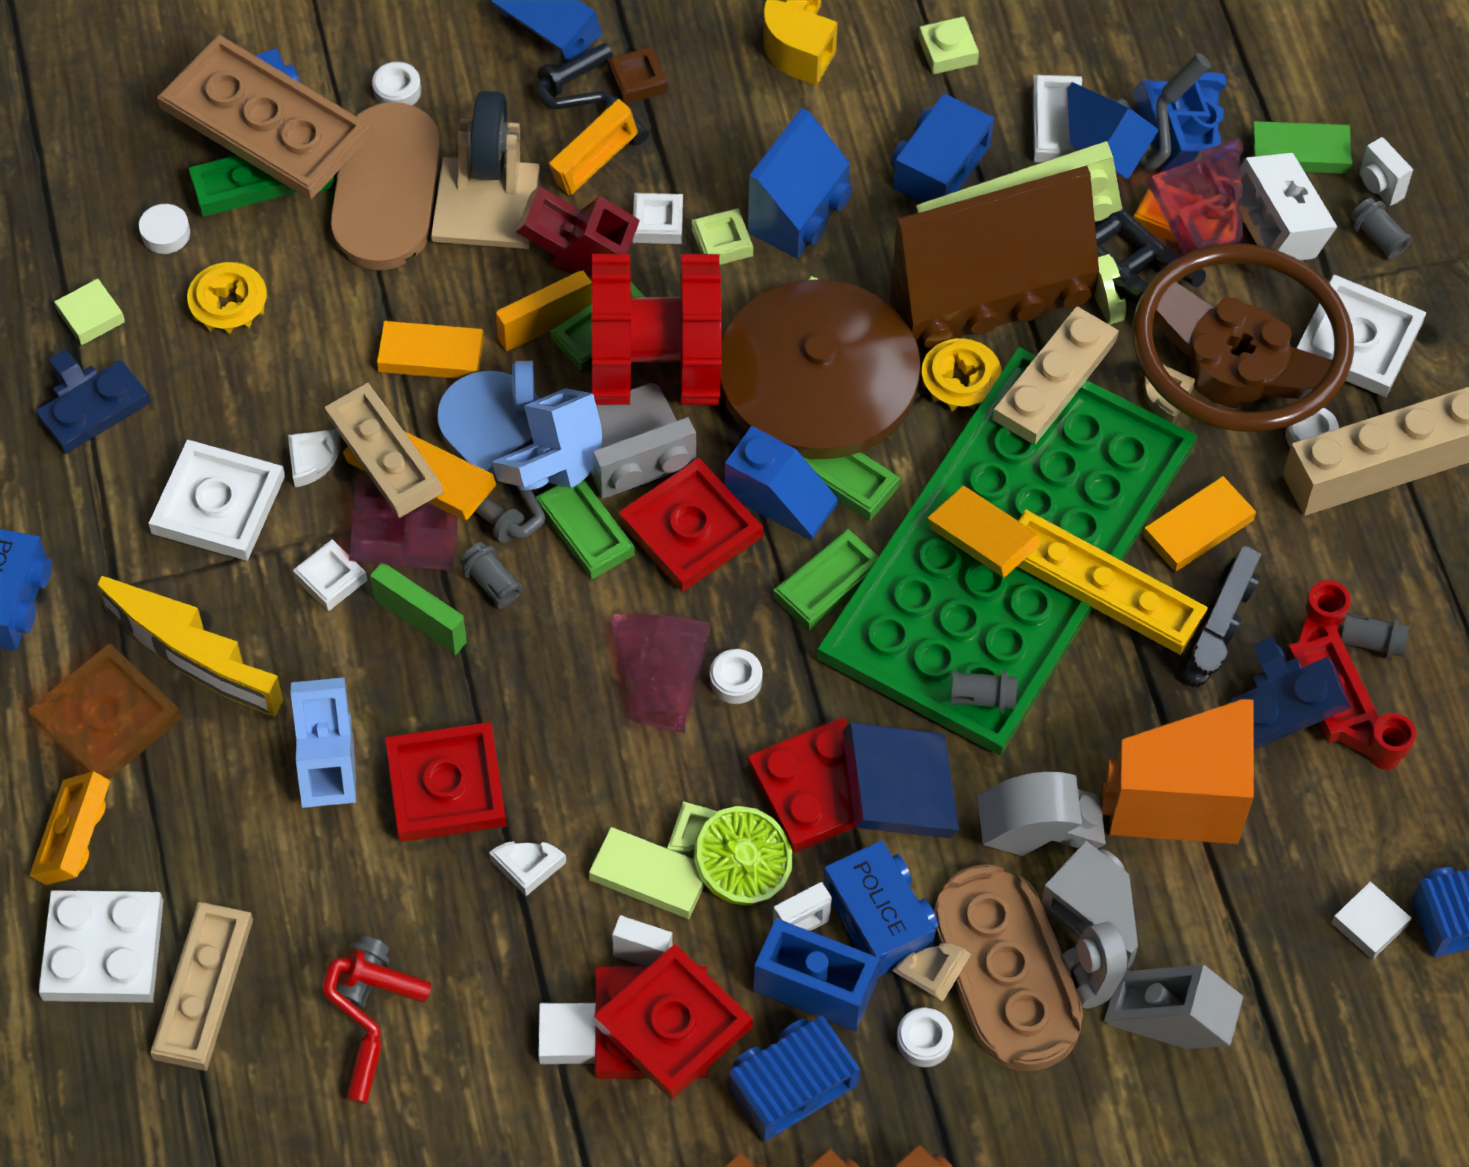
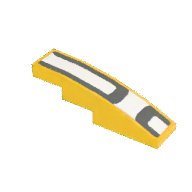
(178, 637)

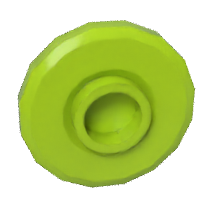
(743, 855)

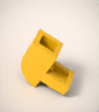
(798, 38)

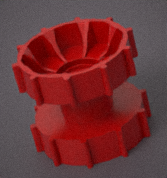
(656, 329)

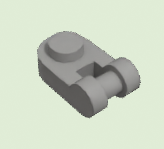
(1097, 963)

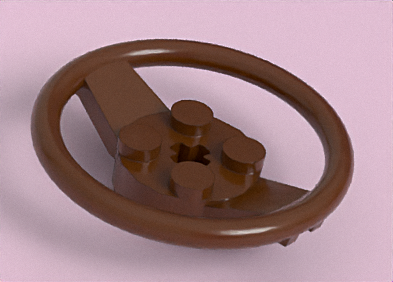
(1212, 336)

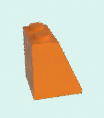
(1185, 778)

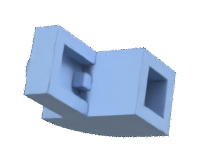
(564, 437)
(323, 742)

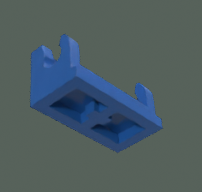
(562, 23)

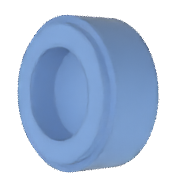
(523, 384)

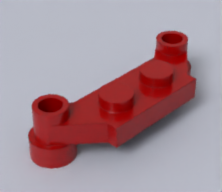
(1381, 738)

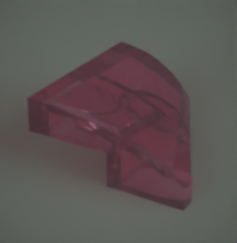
(1203, 198)
(415, 540)
(660, 666)

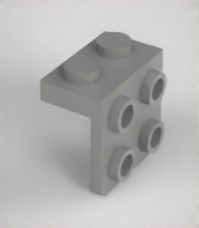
(640, 442)

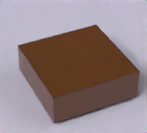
(637, 75)

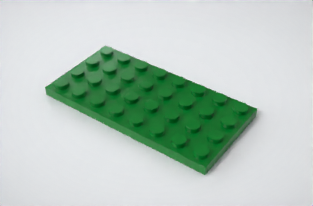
(943, 611)

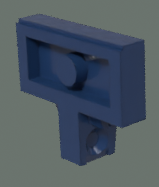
(88, 401)
(1291, 695)

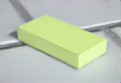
(647, 873)

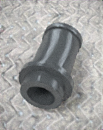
(1380, 228)
(482, 565)
(1375, 634)
(984, 690)
(375, 952)

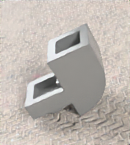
(1037, 810)

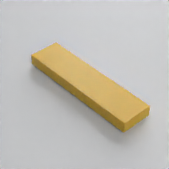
(1112, 586)

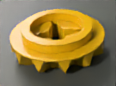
(221, 281)
(973, 360)

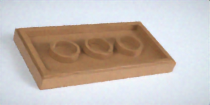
(264, 116)

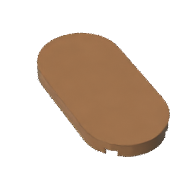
(388, 188)
(1015, 979)

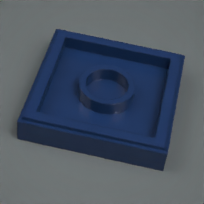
(900, 780)

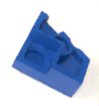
(1191, 118)

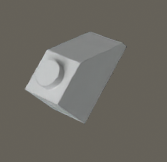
(1092, 891)
(1176, 1006)

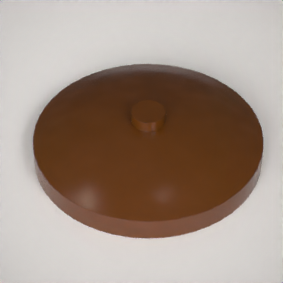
(820, 367)

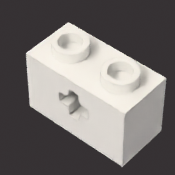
(1283, 206)

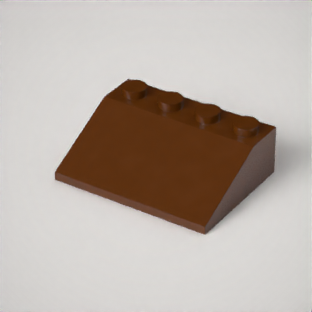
(996, 258)

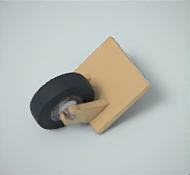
(477, 192)

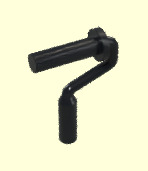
(552, 81)

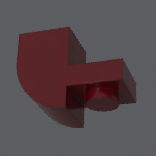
(575, 233)

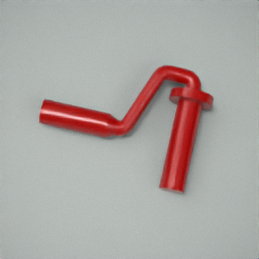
(350, 971)

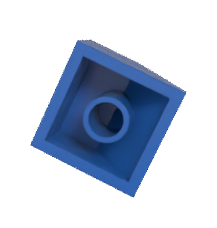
(797, 187)

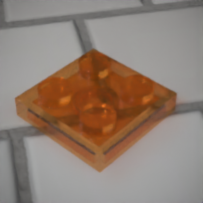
(105, 713)

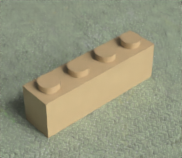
(1379, 452)

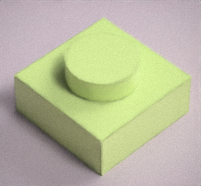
(948, 45)

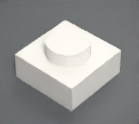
(1385, 172)

